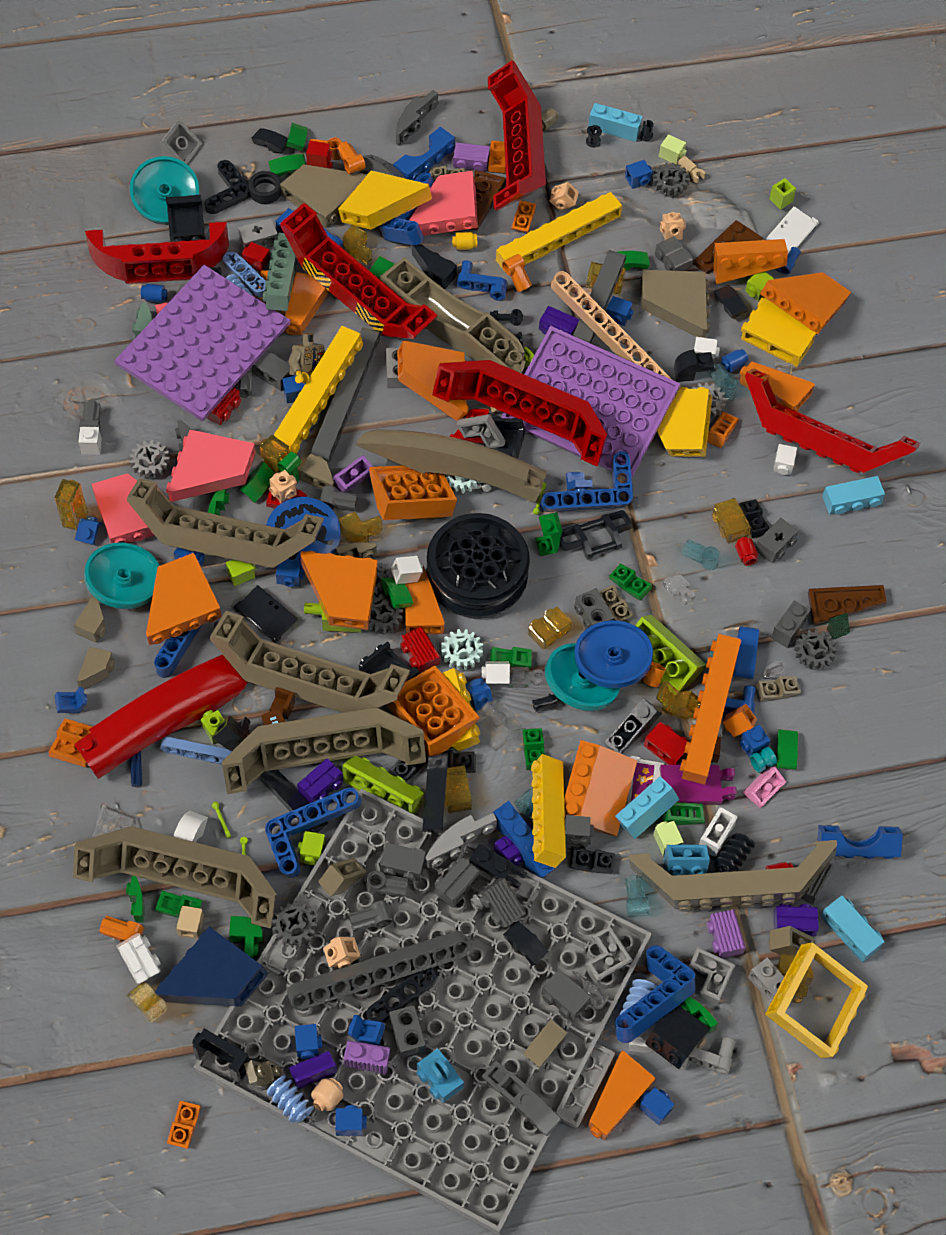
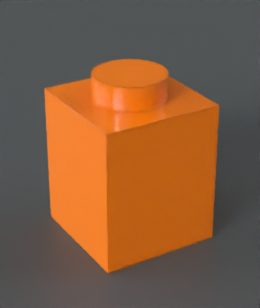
(739, 720)

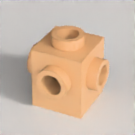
(564, 196)
(672, 225)
(283, 486)
(341, 952)

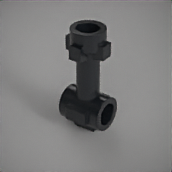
(515, 317)

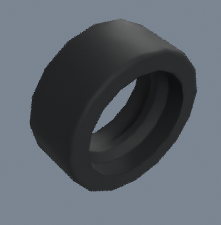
(264, 197)

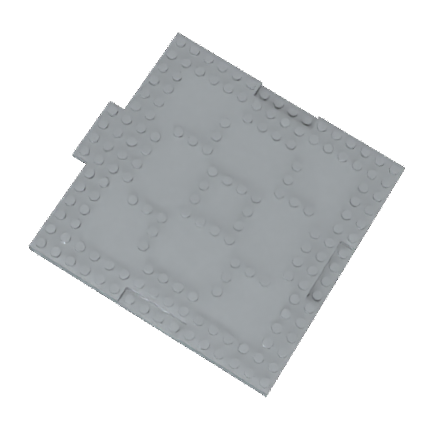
(482, 1010)

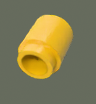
(464, 241)

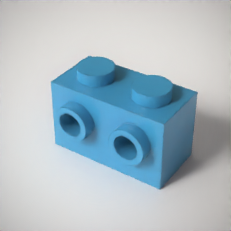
(686, 859)

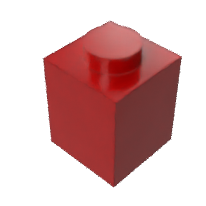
(256, 256)

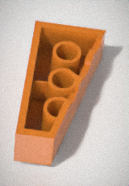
(747, 258)

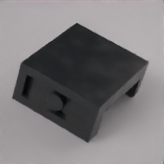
(185, 218)
(513, 433)
(382, 659)
(677, 1036)
(221, 1048)

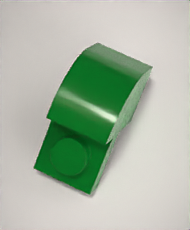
(245, 932)

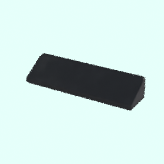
(435, 793)
(288, 795)

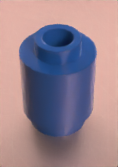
(154, 293)
(734, 360)

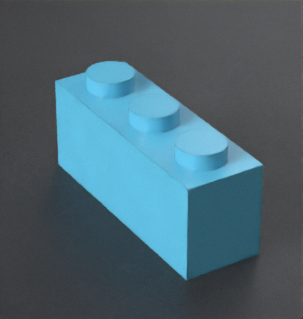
(616, 122)
(853, 495)
(647, 807)
(852, 928)

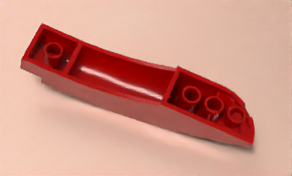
(159, 713)

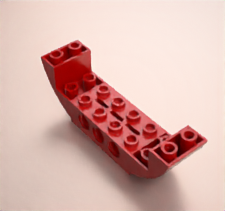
(158, 260)

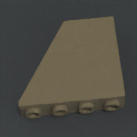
(321, 190)
(677, 299)

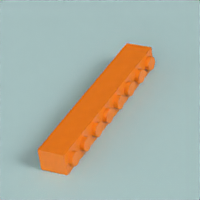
(711, 709)

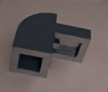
(690, 362)
(232, 733)

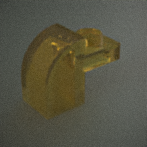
(354, 244)
(358, 532)
(677, 703)
(783, 965)
(147, 1002)

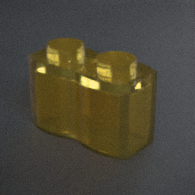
(549, 627)

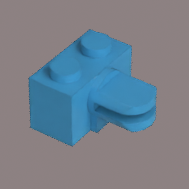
(440, 1076)

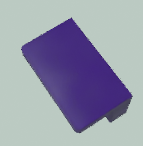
(313, 1069)

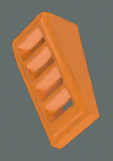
(721, 430)

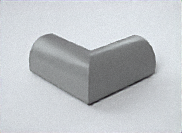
(484, 427)
(612, 958)
(717, 972)

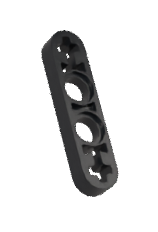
(399, 993)

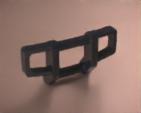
(582, 540)

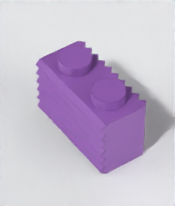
(471, 156)
(352, 475)
(726, 934)
(366, 1057)

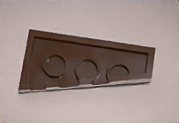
(486, 187)
(734, 233)
(835, 601)

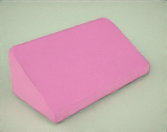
(764, 786)

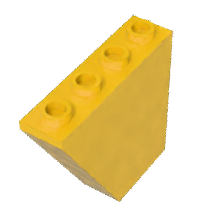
(382, 199)
(777, 333)
(687, 423)

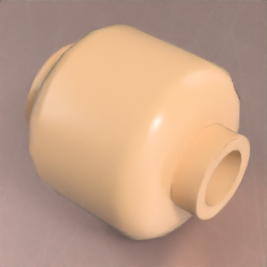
(327, 1094)

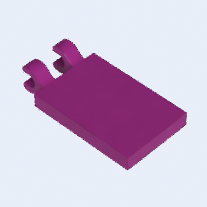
(698, 793)

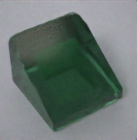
(839, 626)

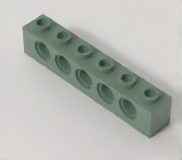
(280, 276)

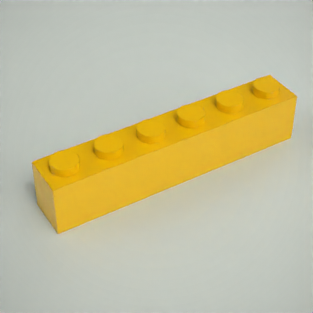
(548, 811)

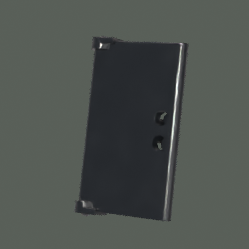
(270, 619)

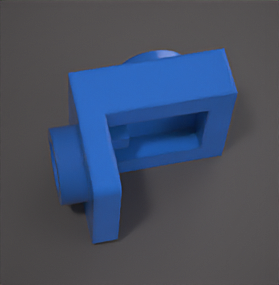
(576, 481)
(88, 529)
(479, 692)
(70, 701)
(366, 1030)

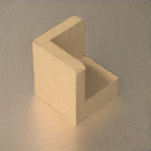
(190, 922)

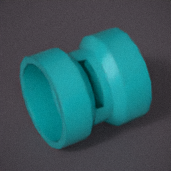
(763, 759)

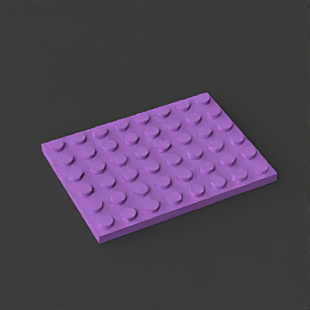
(202, 342)
(622, 394)

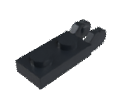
(496, 865)

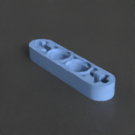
(244, 275)
(194, 750)

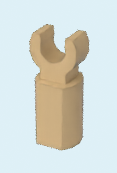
(691, 168)

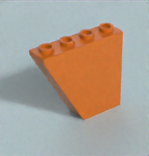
(807, 298)
(418, 372)
(342, 587)
(180, 600)

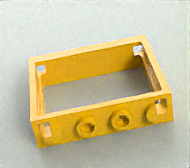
(789, 986)

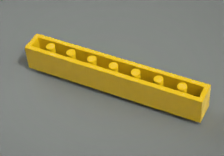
(562, 230)
(319, 388)

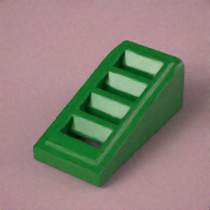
(671, 814)

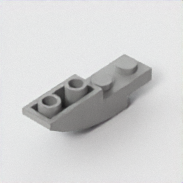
(452, 841)

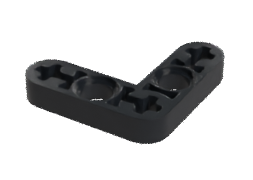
(234, 187)

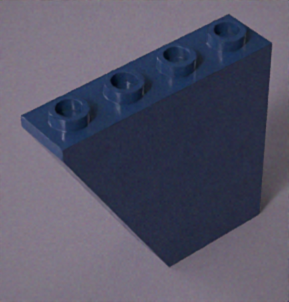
(212, 974)

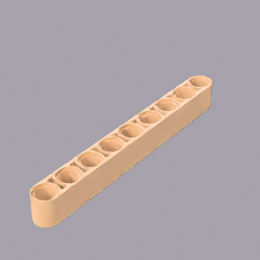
(607, 324)

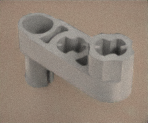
(719, 1063)

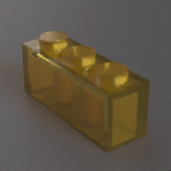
(70, 503)

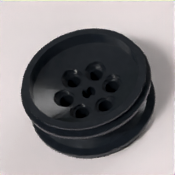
(482, 594)

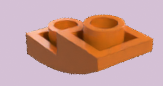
(524, 216)
(184, 1124)

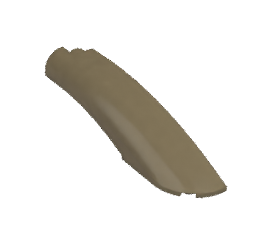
(457, 322)
(455, 457)

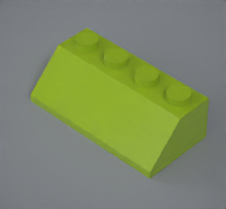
(680, 662)
(376, 780)

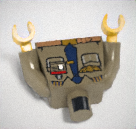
(305, 358)

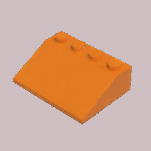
(411, 494)
(436, 708)
(599, 786)

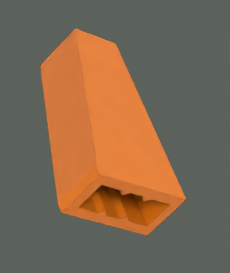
(304, 302)
(788, 389)
(425, 608)
(622, 1092)

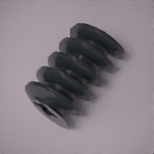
(734, 853)

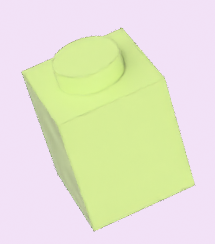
(672, 149)
(667, 834)

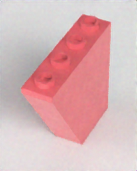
(451, 206)
(209, 465)
(119, 517)

